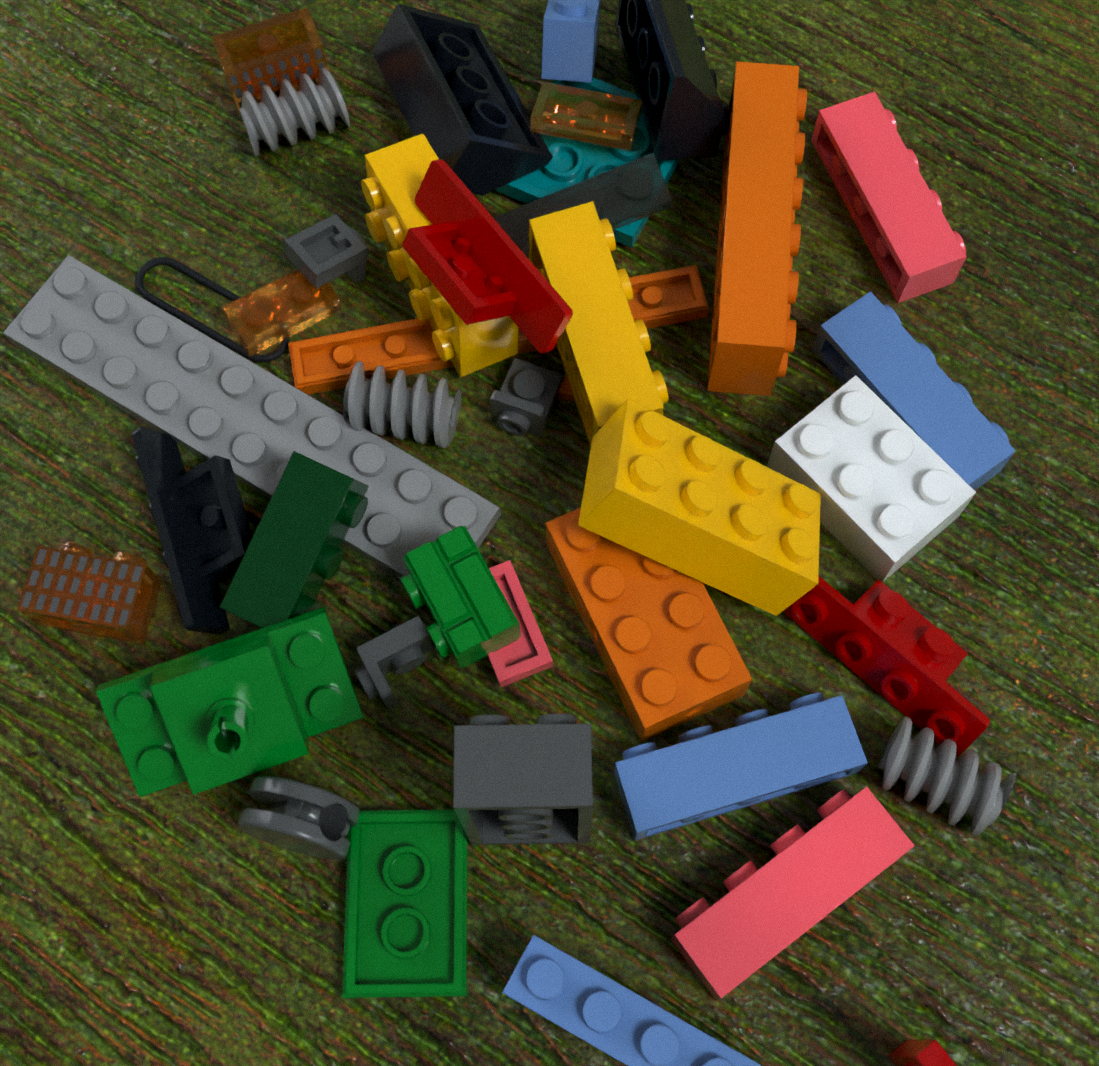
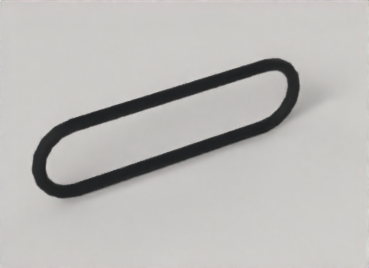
(193, 322)

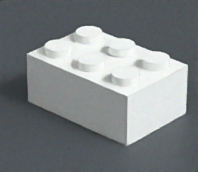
(875, 478)

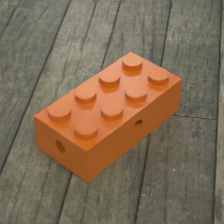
(649, 628)

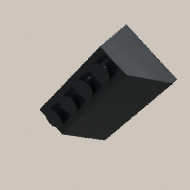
(671, 78)
(459, 98)

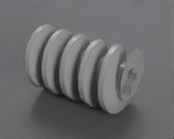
(293, 110)
(400, 406)
(943, 778)

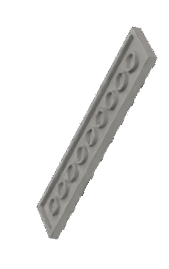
(235, 410)

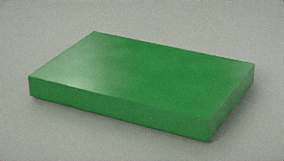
(406, 906)

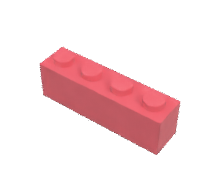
(888, 197)
(790, 892)

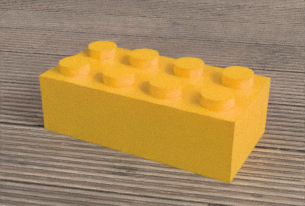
(390, 191)
(602, 341)
(701, 509)

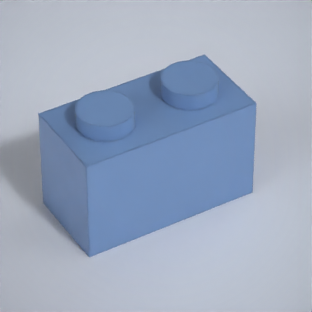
(570, 39)

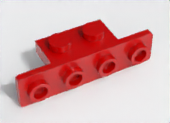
(478, 262)
(895, 655)

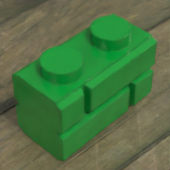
(461, 598)

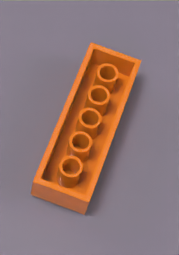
(758, 231)

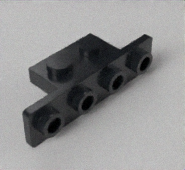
(198, 525)

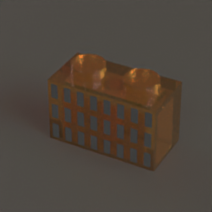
(270, 53)
(90, 593)

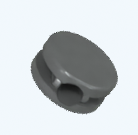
(301, 819)

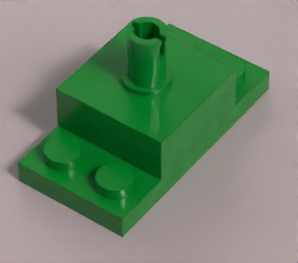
(231, 706)

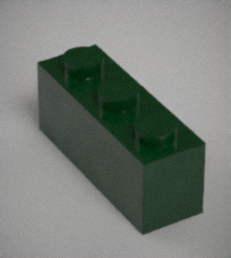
(296, 543)

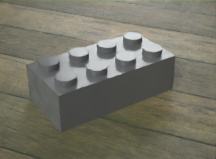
(524, 780)

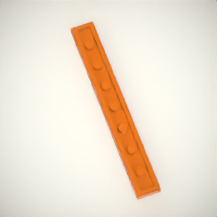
(408, 345)

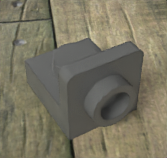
(328, 252)
(525, 398)
(396, 651)

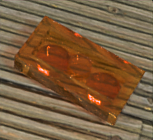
(586, 116)
(279, 311)

